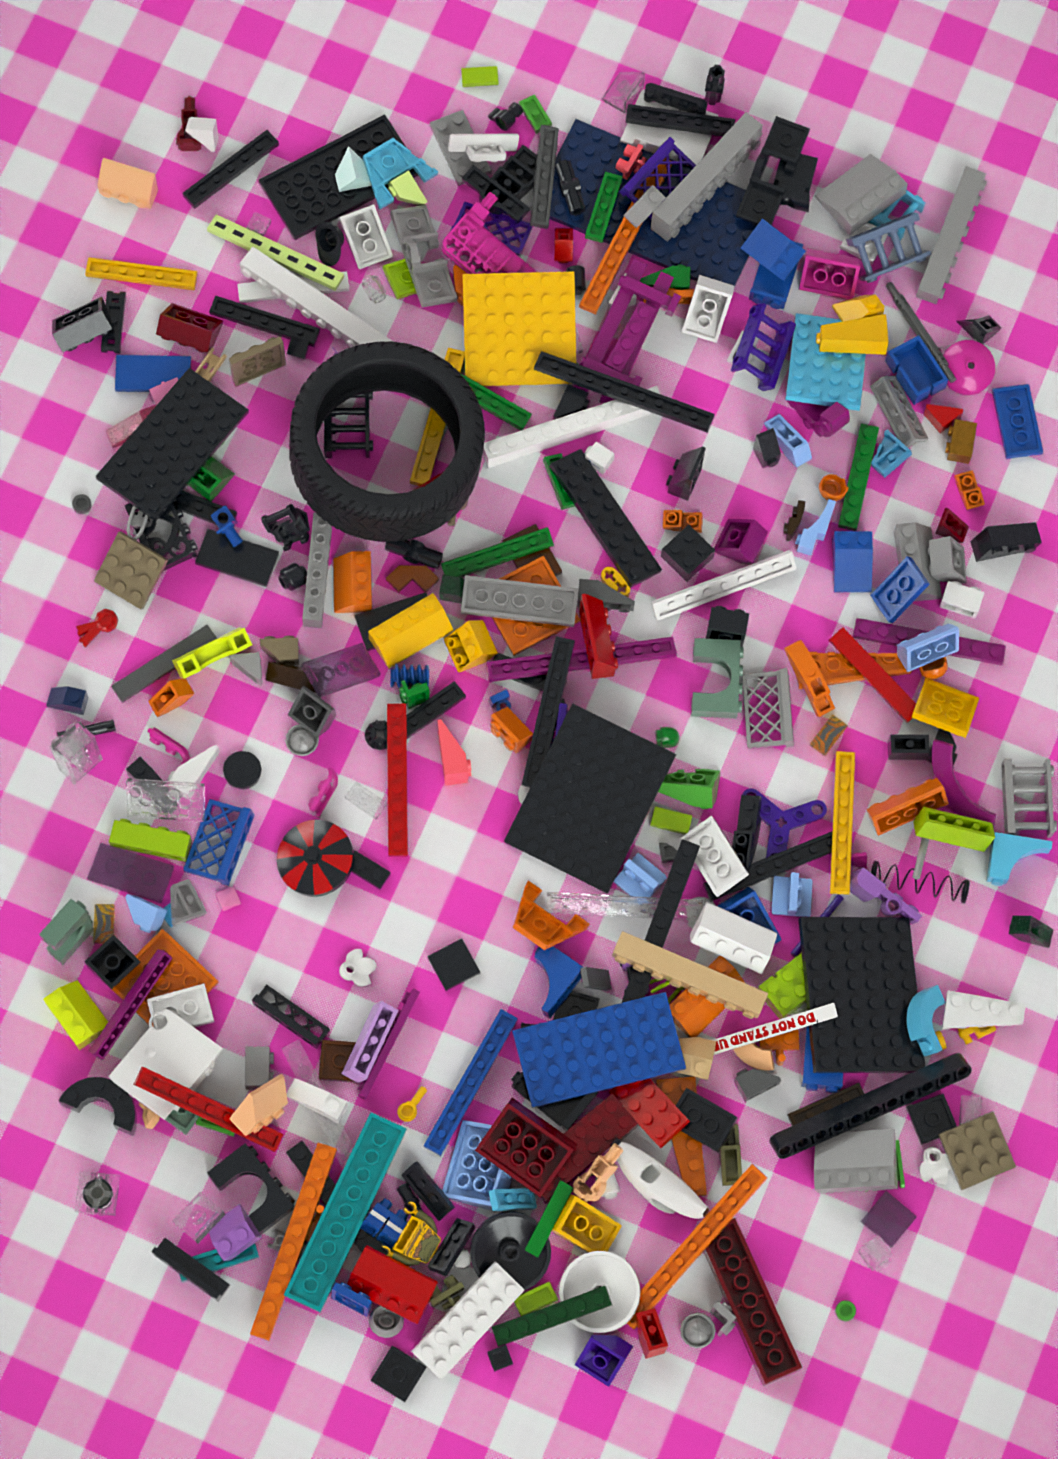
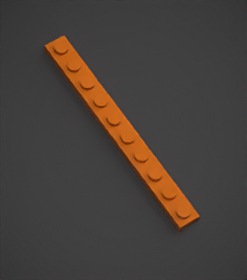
(615, 255)
(699, 1240)
(293, 1241)

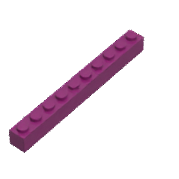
(130, 1004)

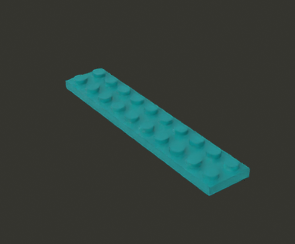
(345, 1212)

